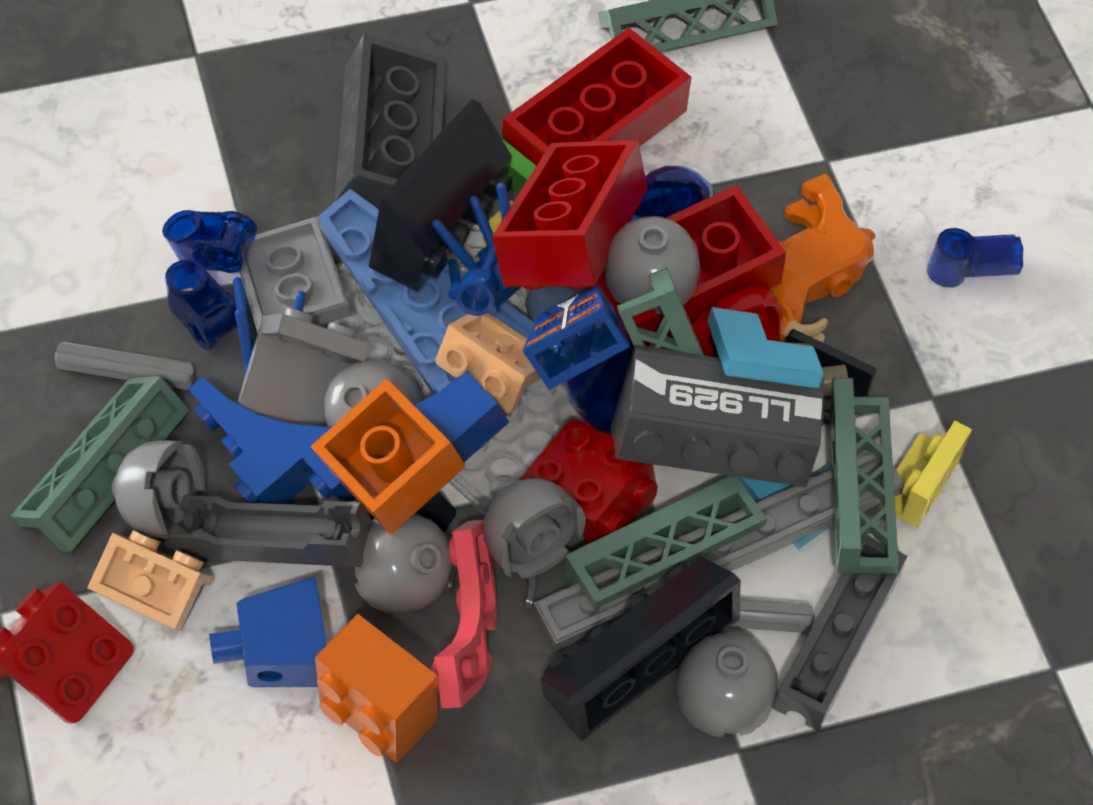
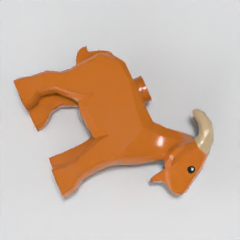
(821, 258)

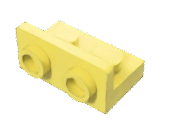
(927, 470)

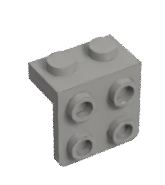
(295, 366)

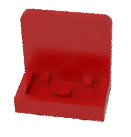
(588, 469)
(62, 651)

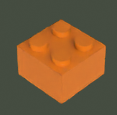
(388, 456)
(376, 689)

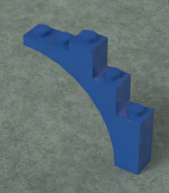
(277, 456)

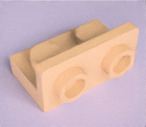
(490, 355)
(148, 579)

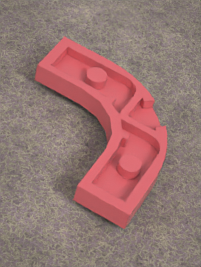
(466, 661)

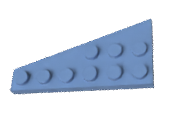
(412, 317)

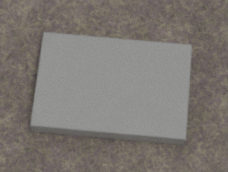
(290, 262)

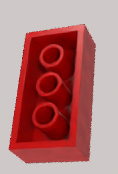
(610, 96)
(569, 213)
(732, 253)

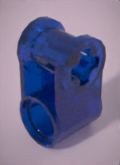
(210, 238)
(206, 309)

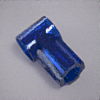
(963, 255)

